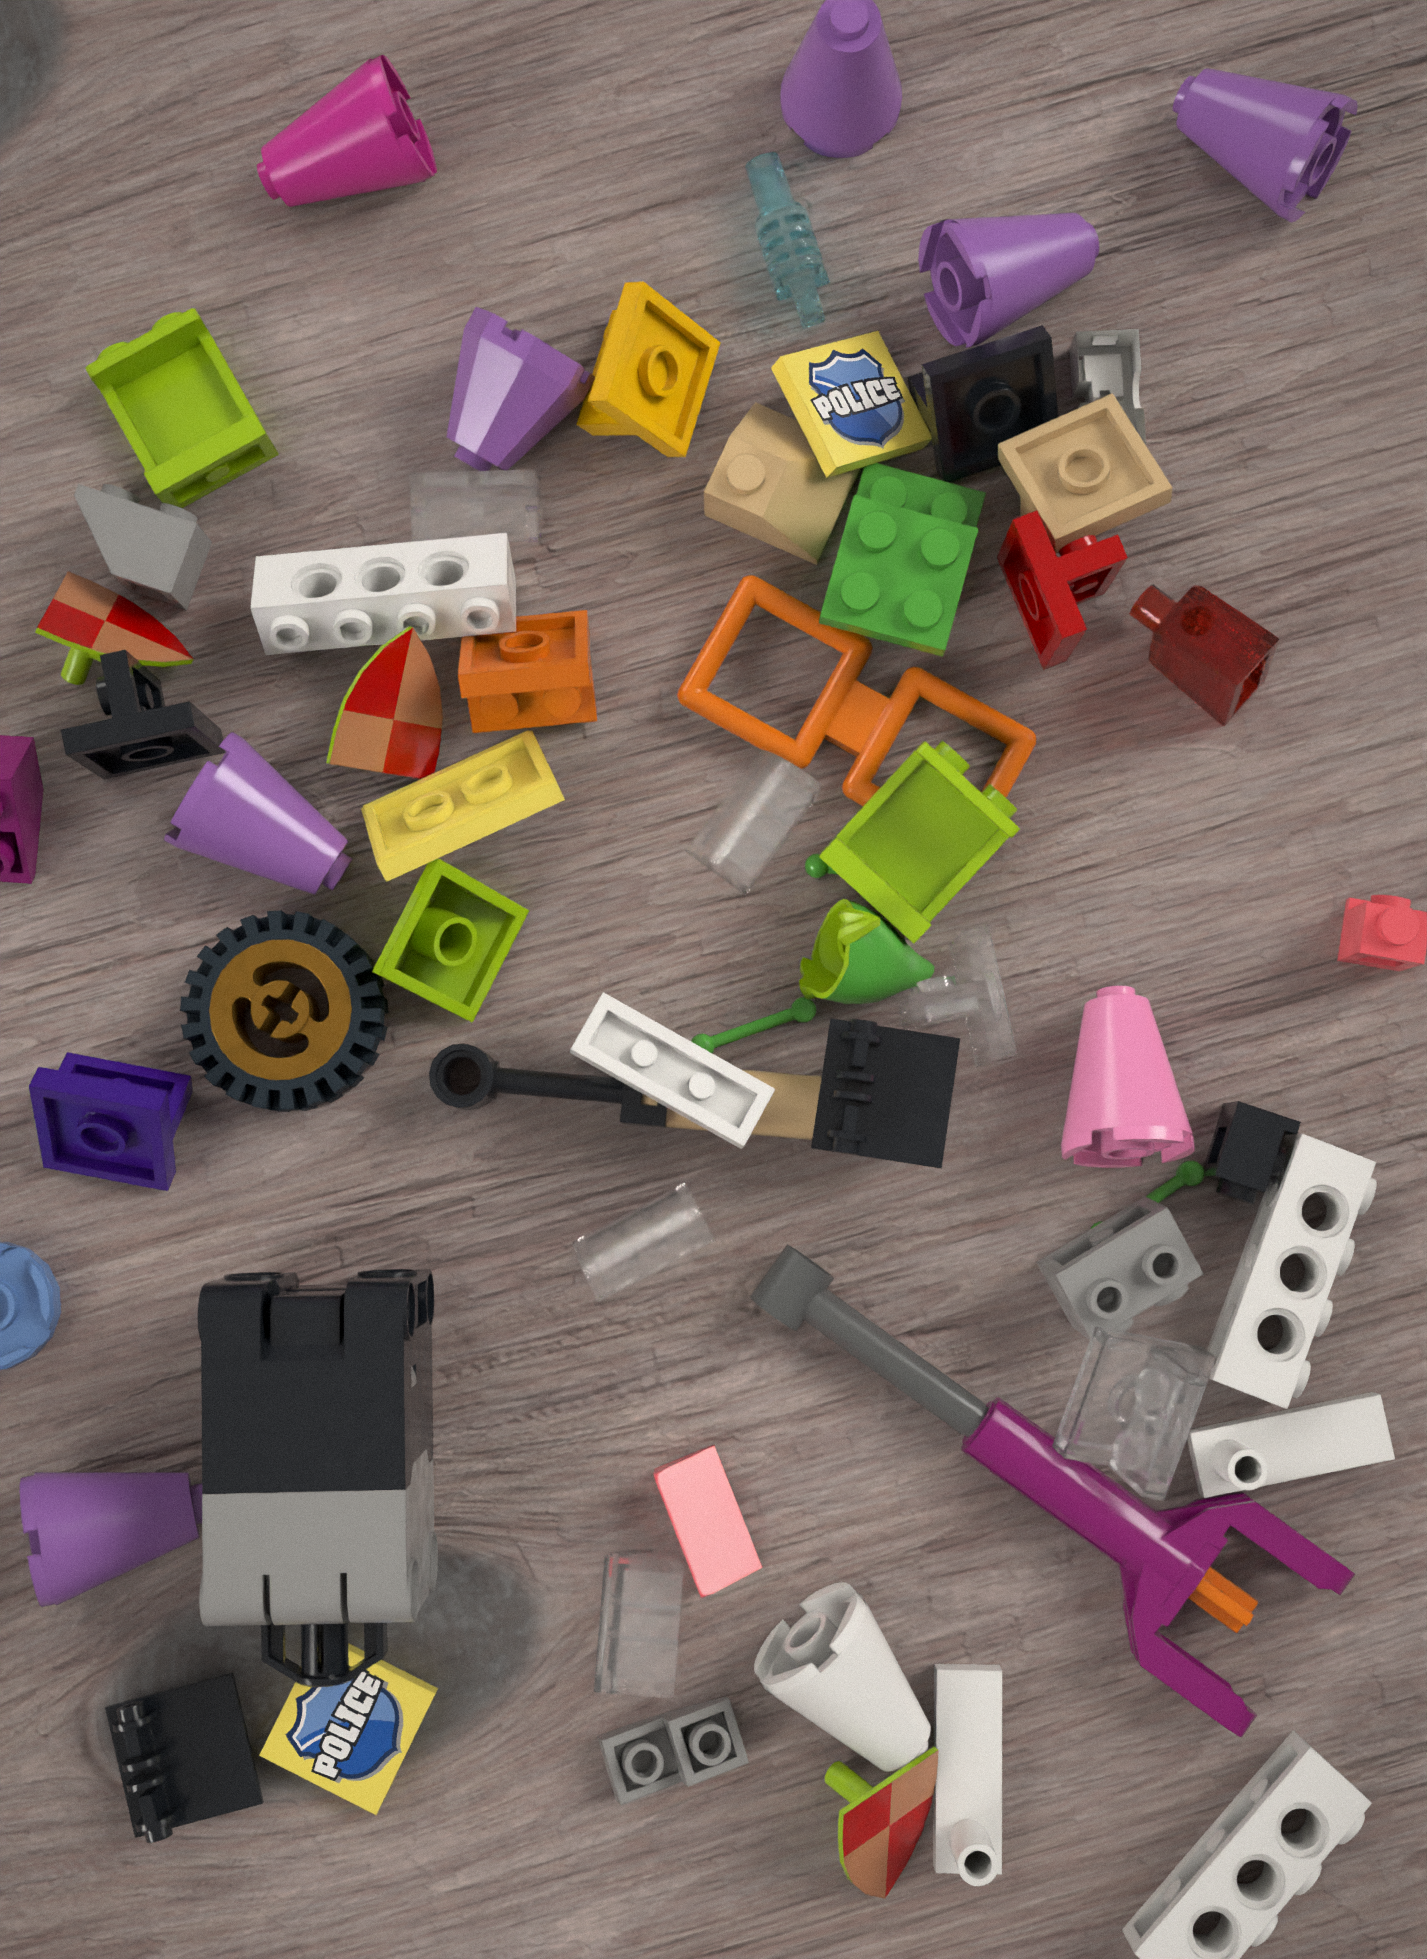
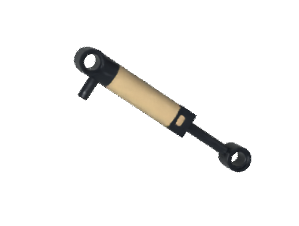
(787, 1114)

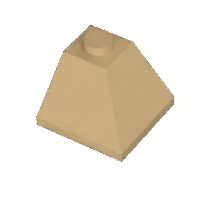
(775, 486)

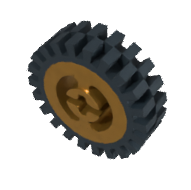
(235, 976)

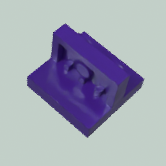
(109, 1119)

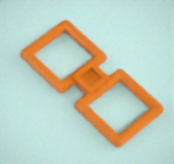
(846, 709)

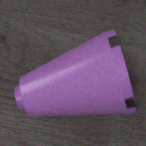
(842, 81)
(1266, 133)
(1001, 269)
(258, 823)
(102, 1525)

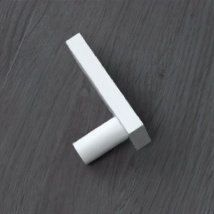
(672, 1070)
(1289, 1444)
(968, 1771)

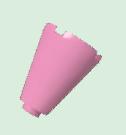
(1123, 1088)

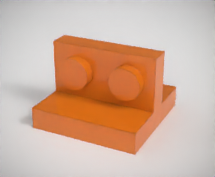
(529, 674)

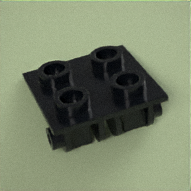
(885, 1093)
(183, 1756)

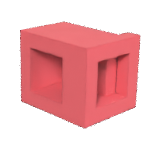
(1383, 933)

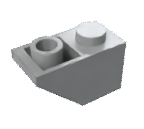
(145, 547)

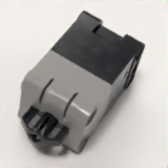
(317, 1461)

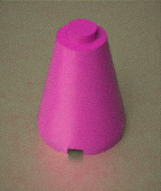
(349, 142)

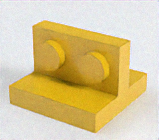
(649, 373)

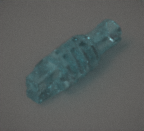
(787, 239)

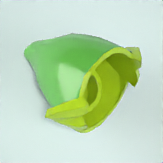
(860, 958)

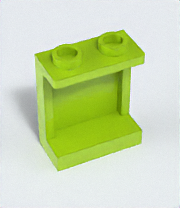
(181, 409)
(920, 838)

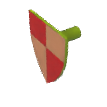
(103, 622)
(391, 713)
(882, 1821)

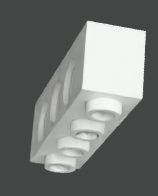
(381, 590)
(1257, 1289)
(1246, 1832)

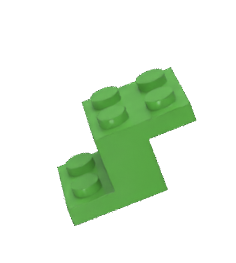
(903, 558)

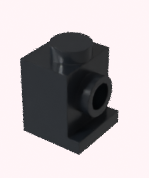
(1247, 1150)

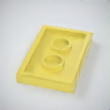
(460, 805)

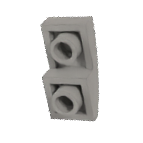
(673, 1749)

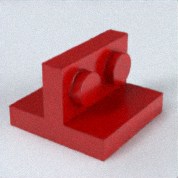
(1052, 586)

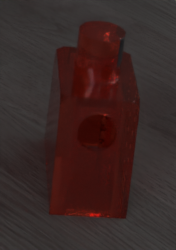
(1206, 648)

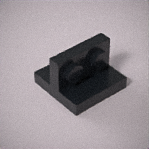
(985, 399)
(142, 728)

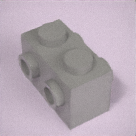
(1121, 1268)

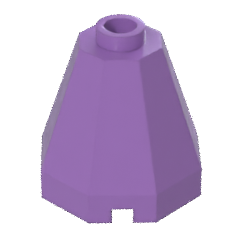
(509, 392)

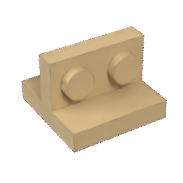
(1084, 472)

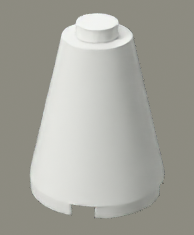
(845, 1678)

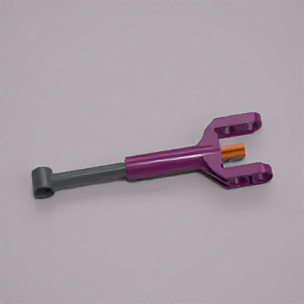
(1159, 1553)

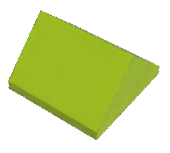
(451, 940)

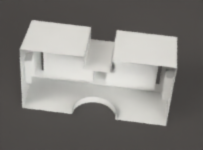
(1106, 372)

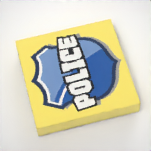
(851, 403)
(351, 1733)

